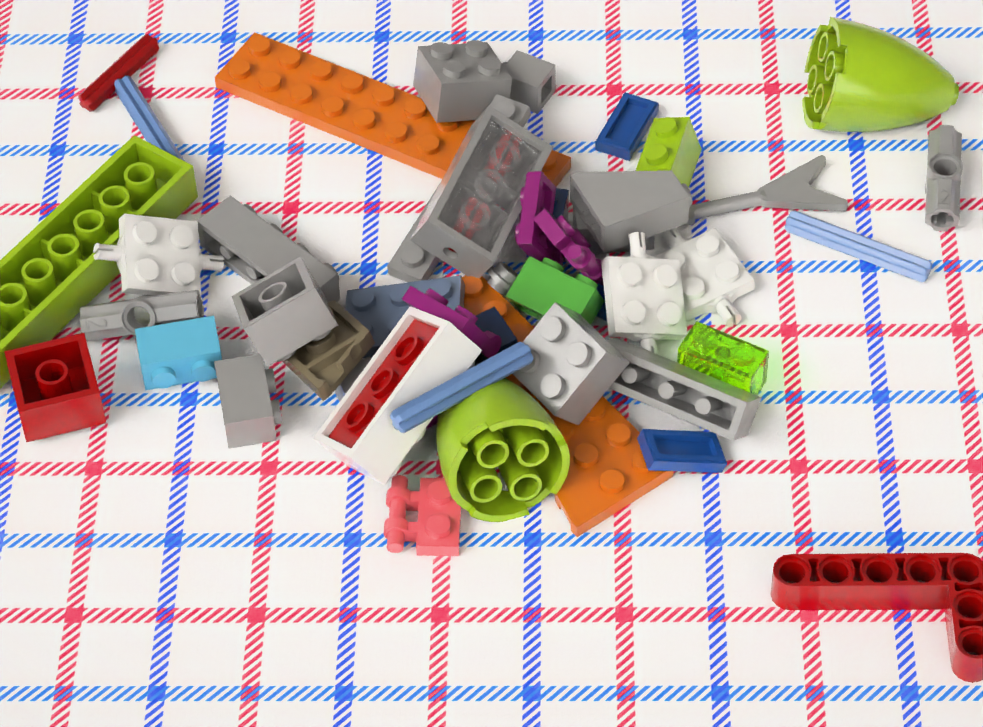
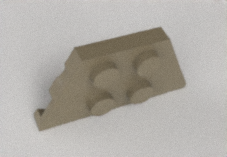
(329, 361)

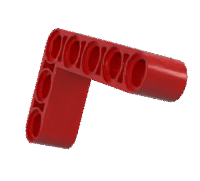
(897, 591)

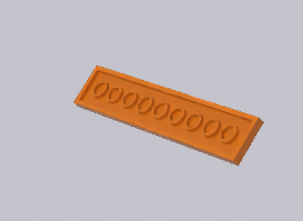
(351, 106)

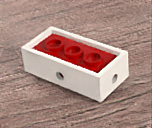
(410, 362)

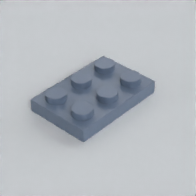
(383, 307)

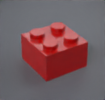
(55, 387)

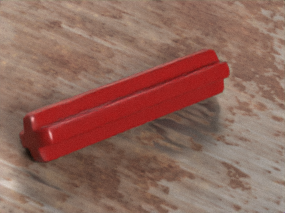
(125, 65)

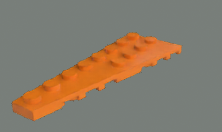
(604, 449)

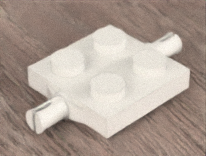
(158, 255)
(709, 274)
(643, 296)

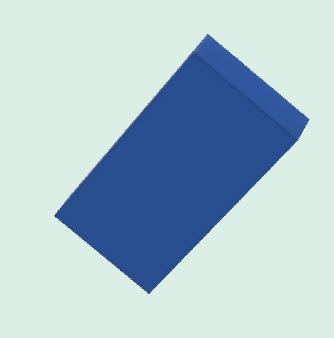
(627, 126)
(681, 451)

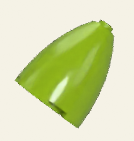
(871, 80)
(501, 430)

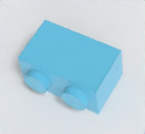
(178, 352)

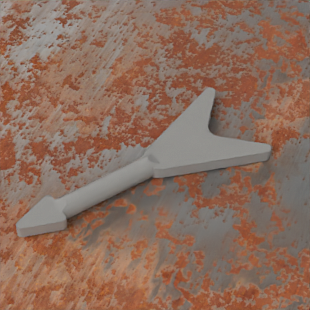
(787, 192)

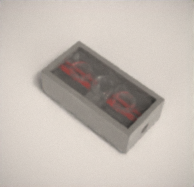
(481, 193)

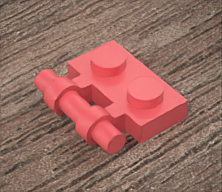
(438, 518)

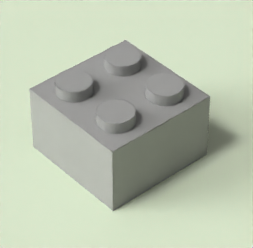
(459, 79)
(284, 311)
(570, 364)

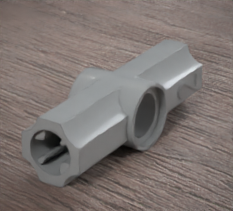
(943, 178)
(118, 317)

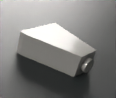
(627, 203)

